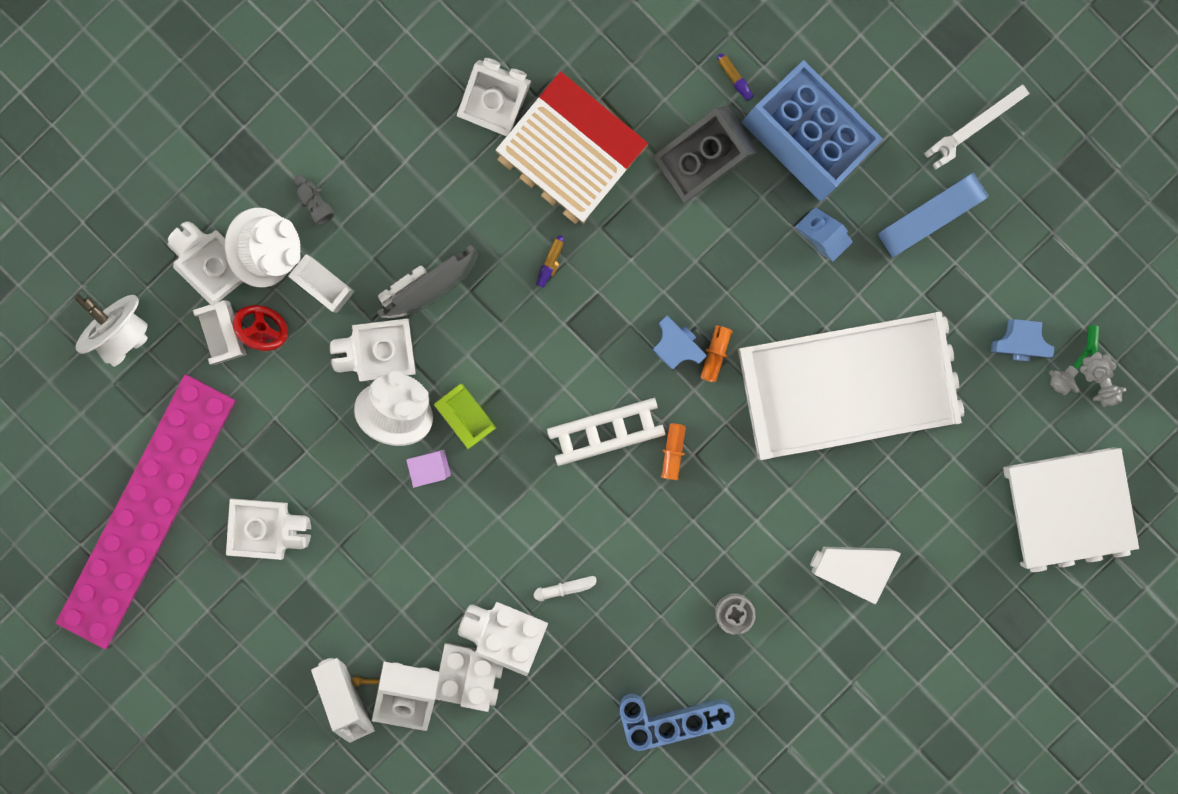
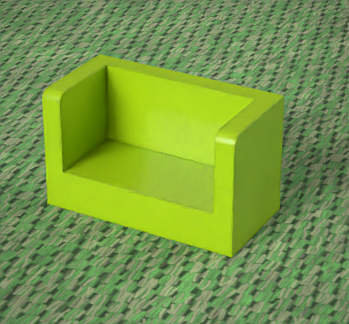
(465, 416)

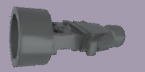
(309, 196)

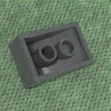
(705, 153)

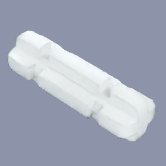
(398, 287)

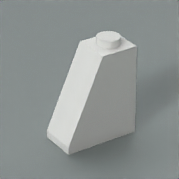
(856, 569)
(341, 700)

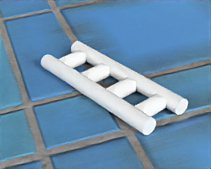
(616, 417)

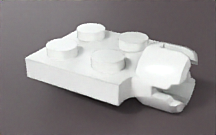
(203, 262)
(375, 350)
(264, 529)
(503, 635)

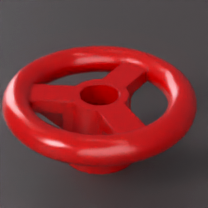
(258, 334)

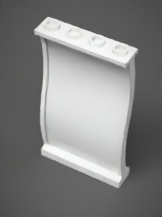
(850, 385)

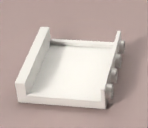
(1072, 508)

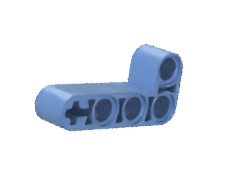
(933, 215)
(677, 718)

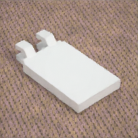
(947, 145)

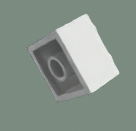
(405, 696)

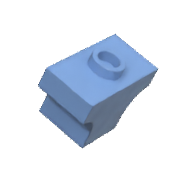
(824, 233)
(1022, 341)
(677, 345)

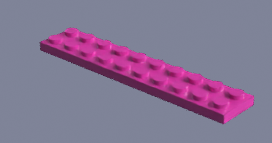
(145, 511)

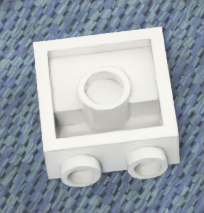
(494, 96)
(467, 678)

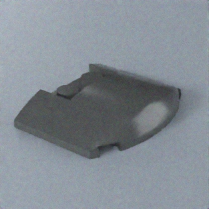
(431, 286)

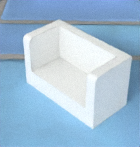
(321, 283)
(219, 332)

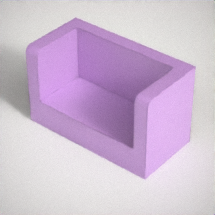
(428, 468)

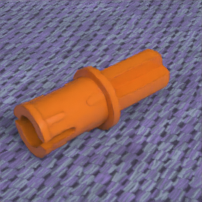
(716, 353)
(673, 451)

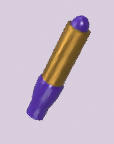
(737, 80)
(550, 264)

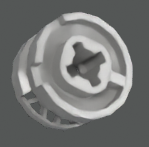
(735, 613)

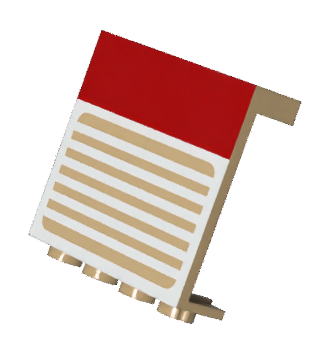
(570, 148)

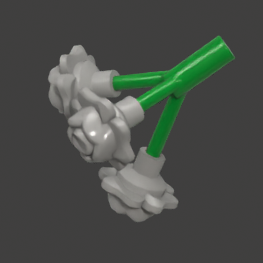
(1095, 368)

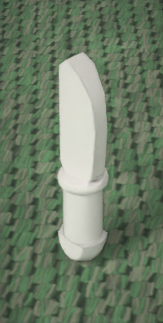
(565, 588)

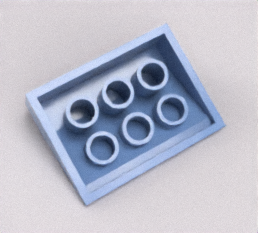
(812, 130)

